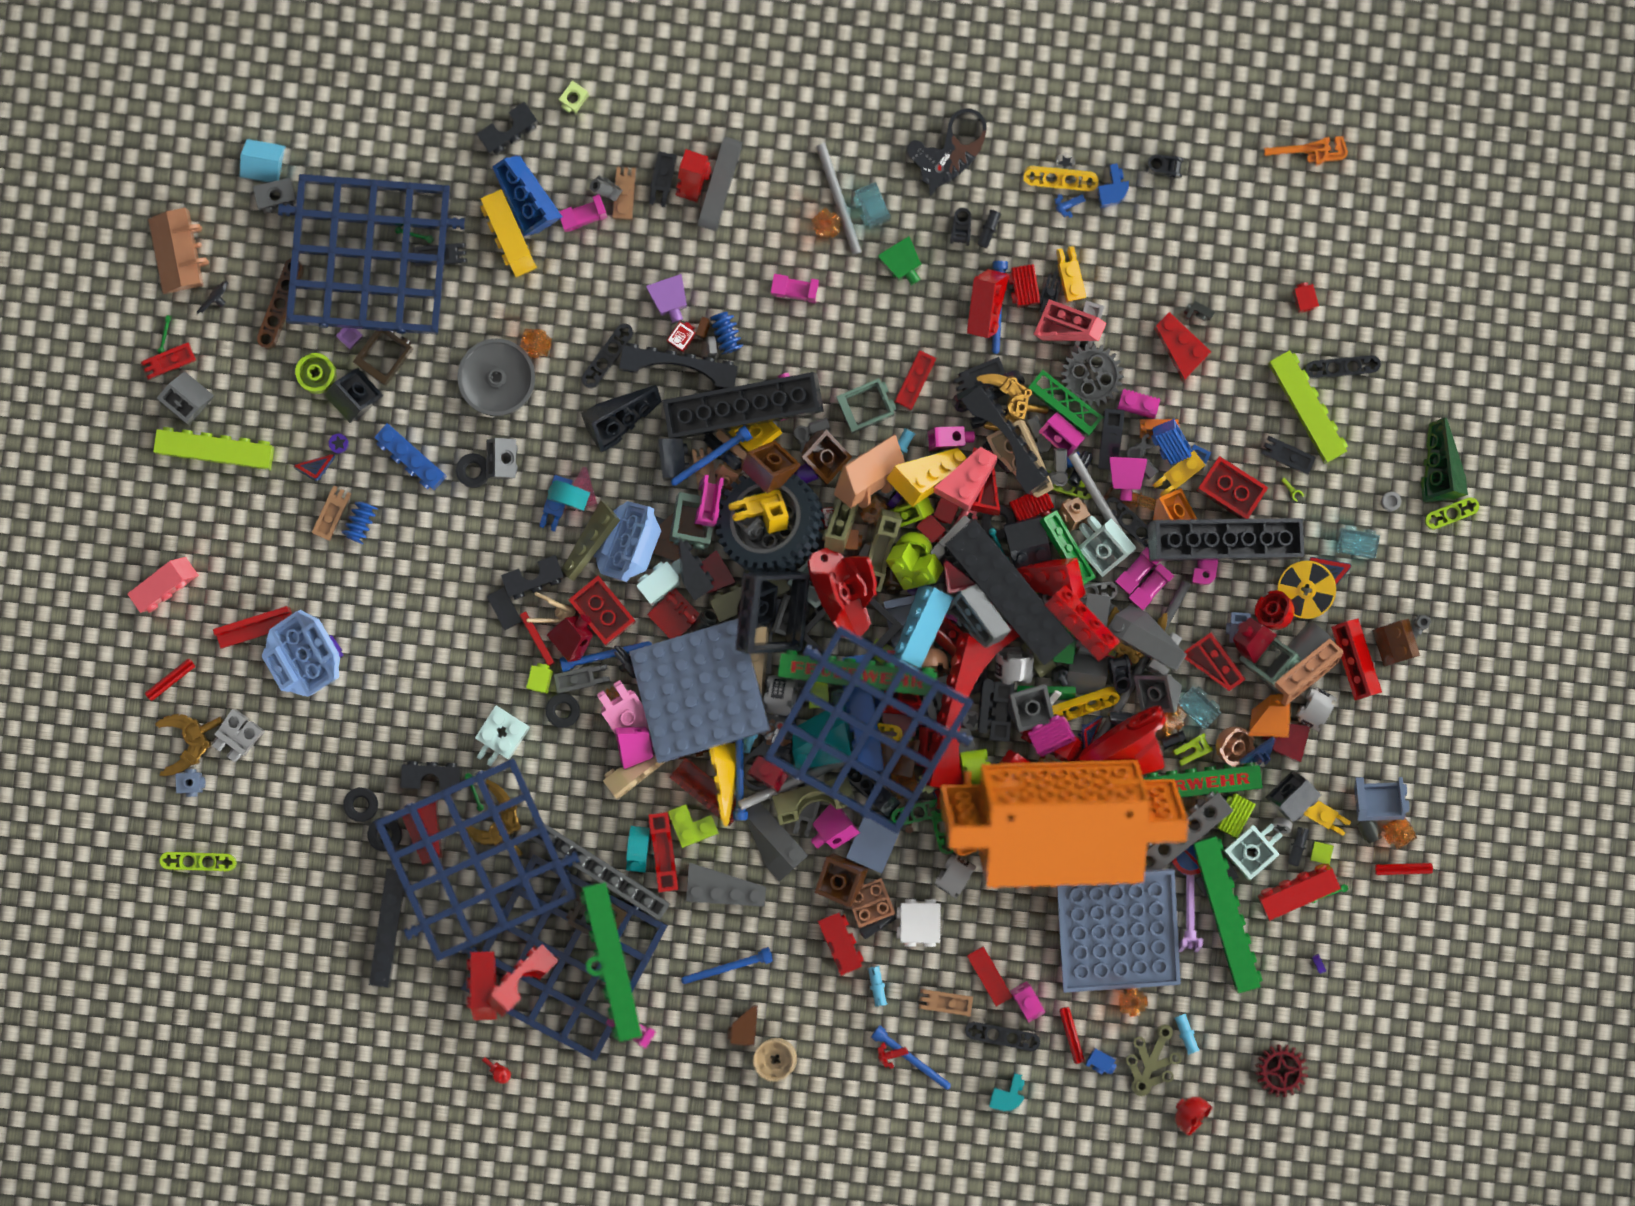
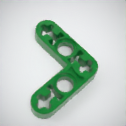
(935, 819)

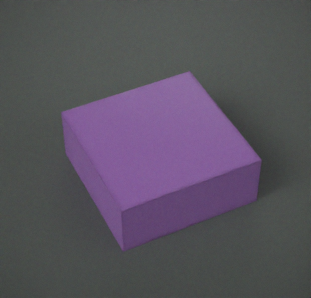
(349, 337)

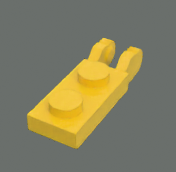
(1070, 275)
(1181, 473)
(754, 504)
(1325, 817)

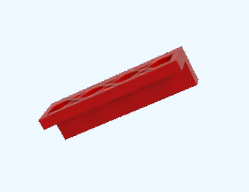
(250, 628)

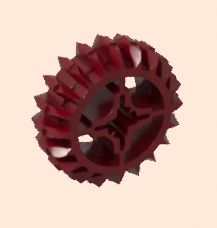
(1280, 1061)

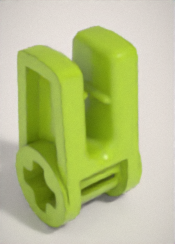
(1194, 743)

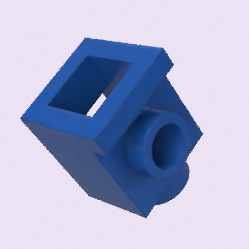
(1101, 1062)

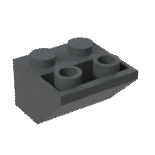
(185, 397)

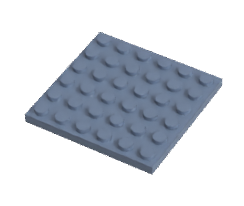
(698, 692)
(1119, 934)

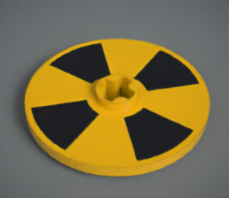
(1318, 579)

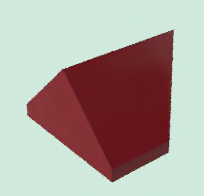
(955, 579)

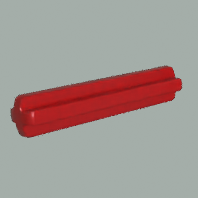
(170, 679)
(1394, 869)
(1071, 1034)

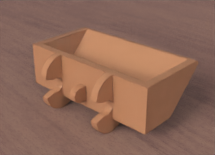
(177, 250)
(869, 473)

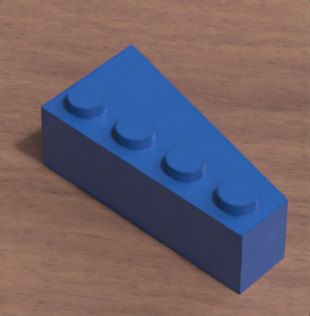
(525, 196)

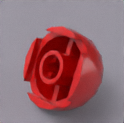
(1274, 610)
(1191, 1113)

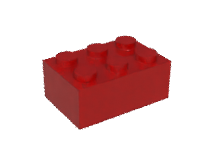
(1232, 488)
(606, 612)

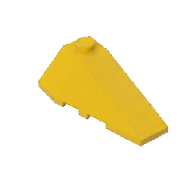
(724, 764)

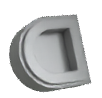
(711, 346)

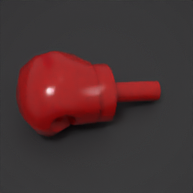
(500, 1073)

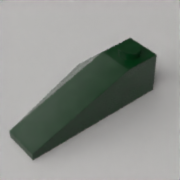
(1444, 472)

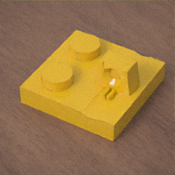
(761, 434)

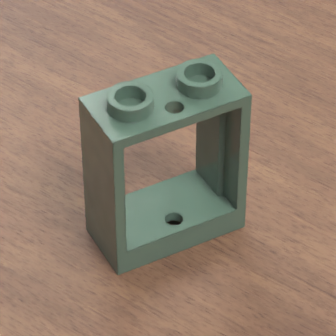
(882, 389)
(691, 501)
(1290, 663)

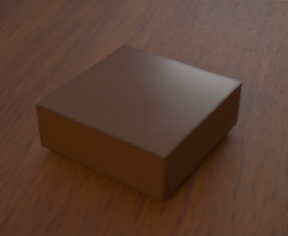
(703, 328)

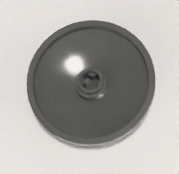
(496, 377)

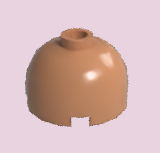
(937, 660)
(1233, 745)

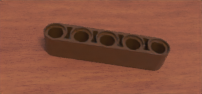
(273, 312)

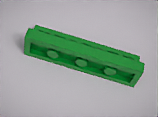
(1064, 411)
(1065, 543)

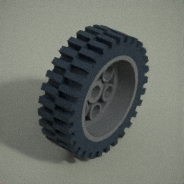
(786, 550)

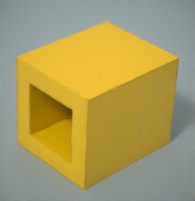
(775, 517)

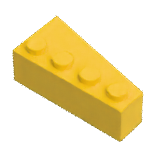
(508, 233)
(919, 477)

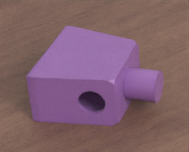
(669, 297)

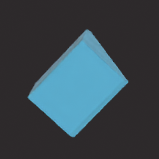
(261, 161)

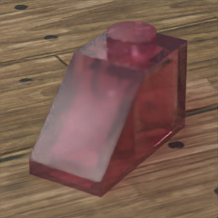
(584, 482)

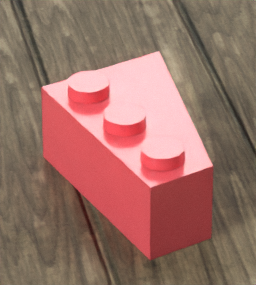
(1068, 324)
(967, 479)
(162, 584)

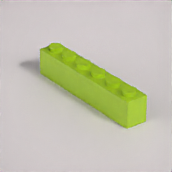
(1307, 406)
(214, 449)

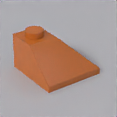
(1173, 507)
(1270, 718)

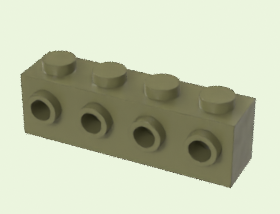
(840, 526)

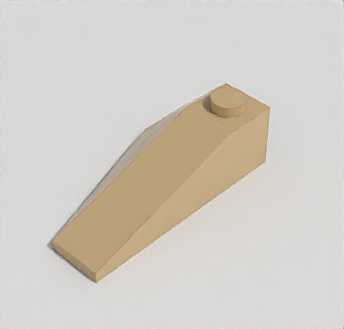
(623, 780)

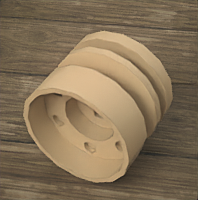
(778, 1070)

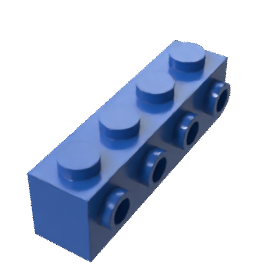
(406, 453)

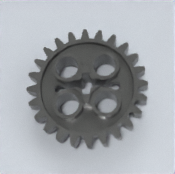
(1108, 366)

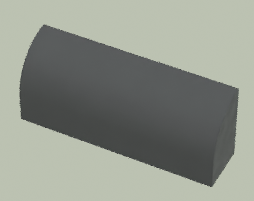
(1303, 644)

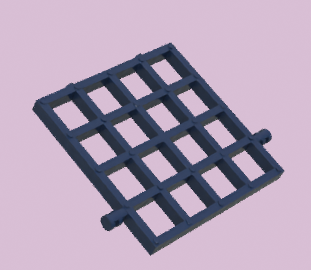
(368, 253)
(868, 729)
(475, 860)
(547, 989)

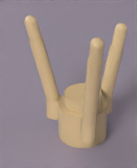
(562, 611)

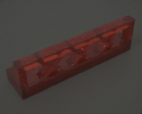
(699, 786)

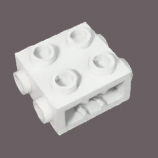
(919, 922)

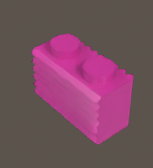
(1138, 404)
(1062, 433)
(1052, 735)

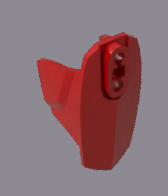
(843, 588)
(1131, 741)

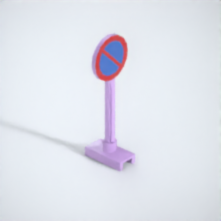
(1187, 865)

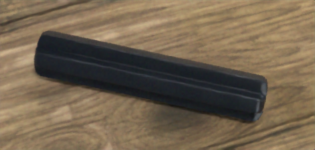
(713, 442)

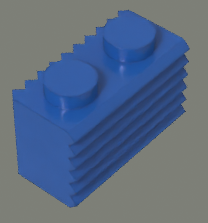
(1171, 441)

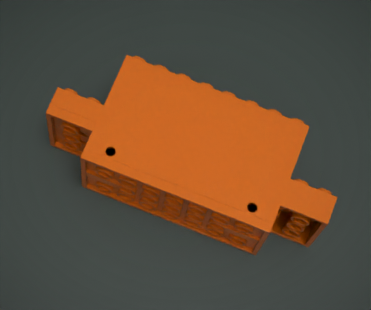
(1062, 821)

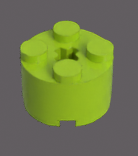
(310, 364)
(972, 762)

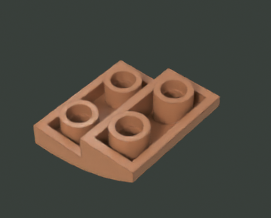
(872, 903)

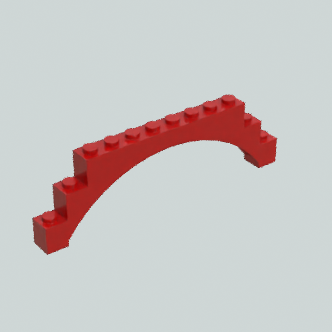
(966, 668)

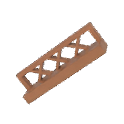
(1309, 671)

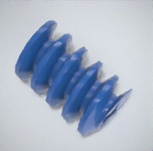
(726, 333)
(359, 522)

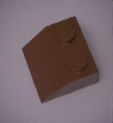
(825, 455)
(770, 466)
(1396, 642)
(841, 879)
(744, 1028)

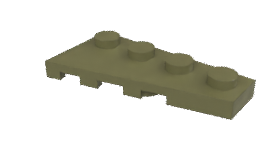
(593, 536)

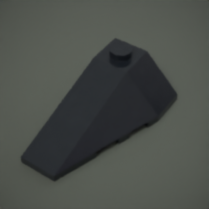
(614, 417)

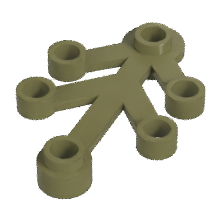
(1151, 1064)

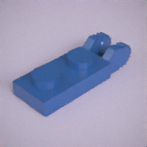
(553, 507)

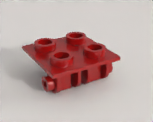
(674, 614)

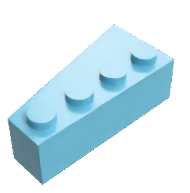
(922, 624)

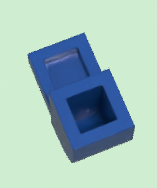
(1113, 193)

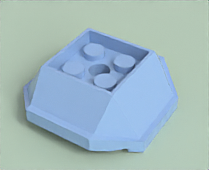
(630, 543)
(301, 655)

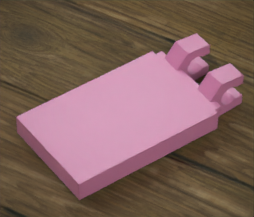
(623, 710)

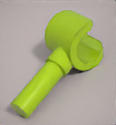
(1291, 489)

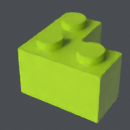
(913, 570)
(689, 831)

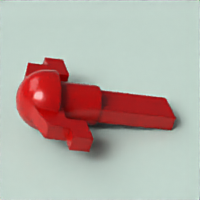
(884, 1056)

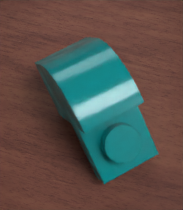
(568, 495)
(637, 849)
(1008, 1100)

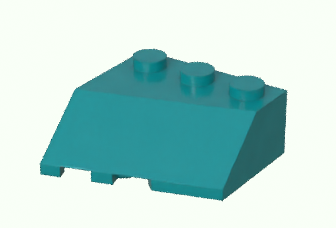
(838, 737)

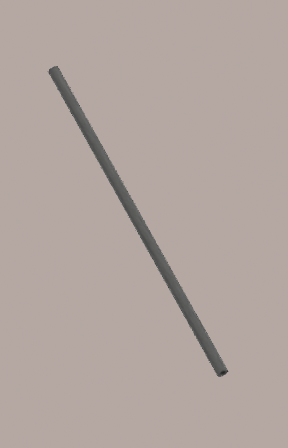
(1142, 663)

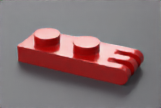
(169, 360)

